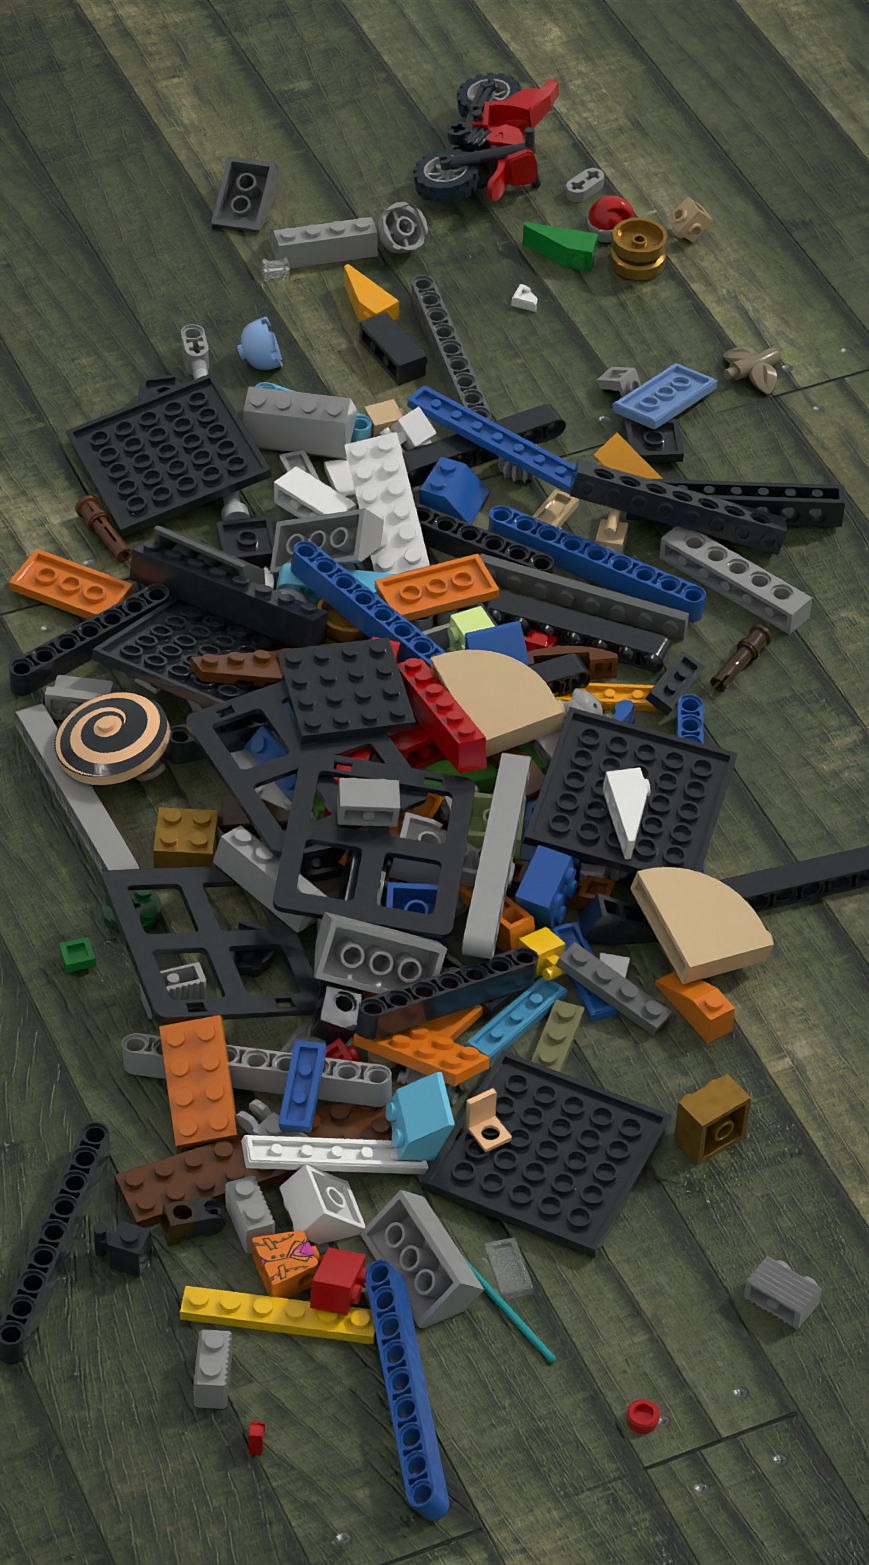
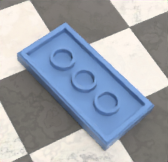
(665, 396)

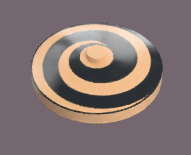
(112, 738)

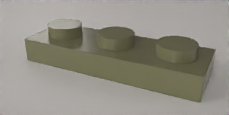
(558, 1035)

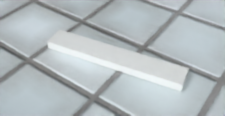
(327, 1155)

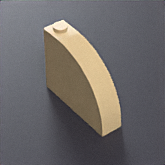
(500, 697)
(700, 922)

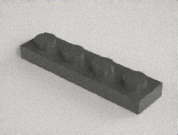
(613, 988)

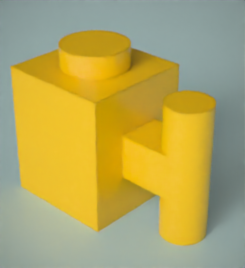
(549, 949)

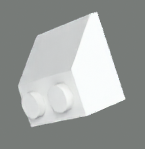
(321, 1205)

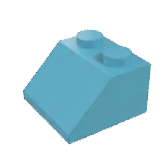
(420, 1118)

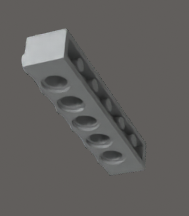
(736, 578)

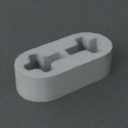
(584, 185)

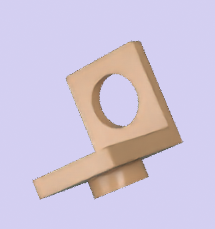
(481, 1115)

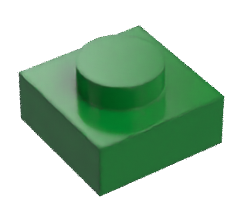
(77, 954)

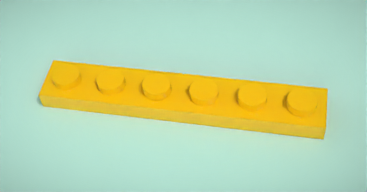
(275, 1315)

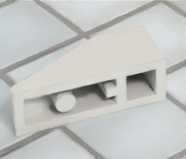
(626, 798)

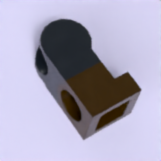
(191, 1219)

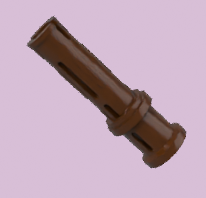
(98, 521)

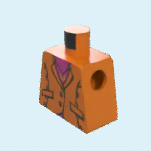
(287, 1262)

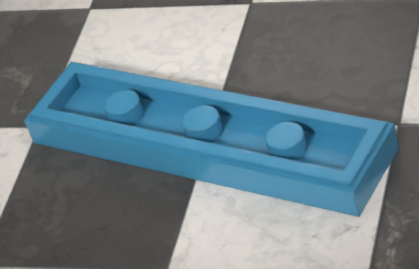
(517, 1018)

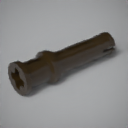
(747, 650)

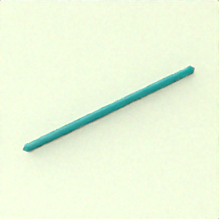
(513, 1316)

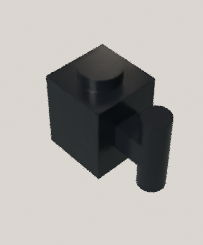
(127, 1248)

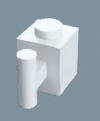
(412, 430)

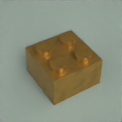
(185, 838)
(712, 1119)

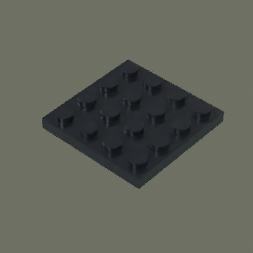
(345, 690)

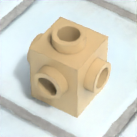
(689, 220)

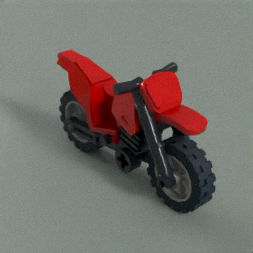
(489, 138)

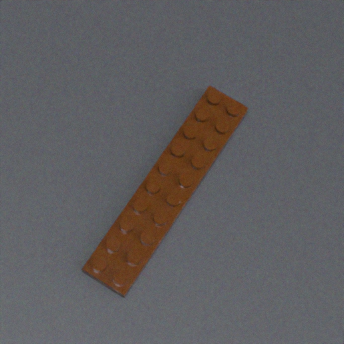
(208, 1168)

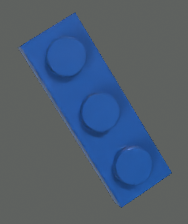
(266, 747)
(302, 1086)

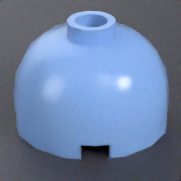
(260, 346)

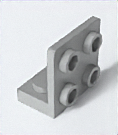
(72, 692)

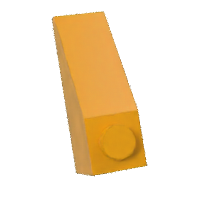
(368, 297)
(621, 456)

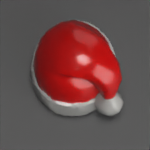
(606, 214)

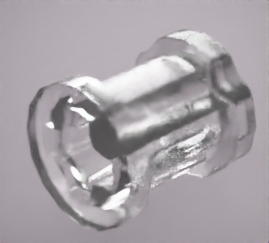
(275, 269)

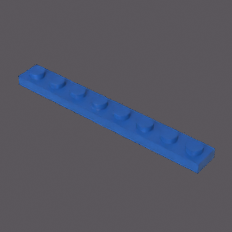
(493, 437)

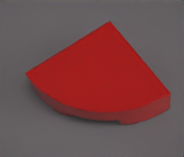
(256, 1437)

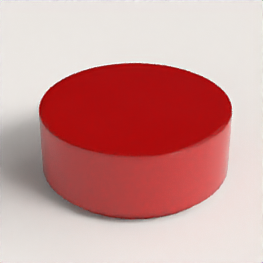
(643, 1416)

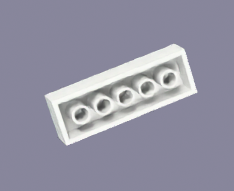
(385, 491)

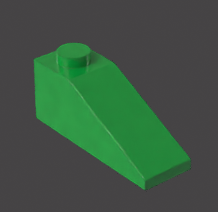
(564, 246)

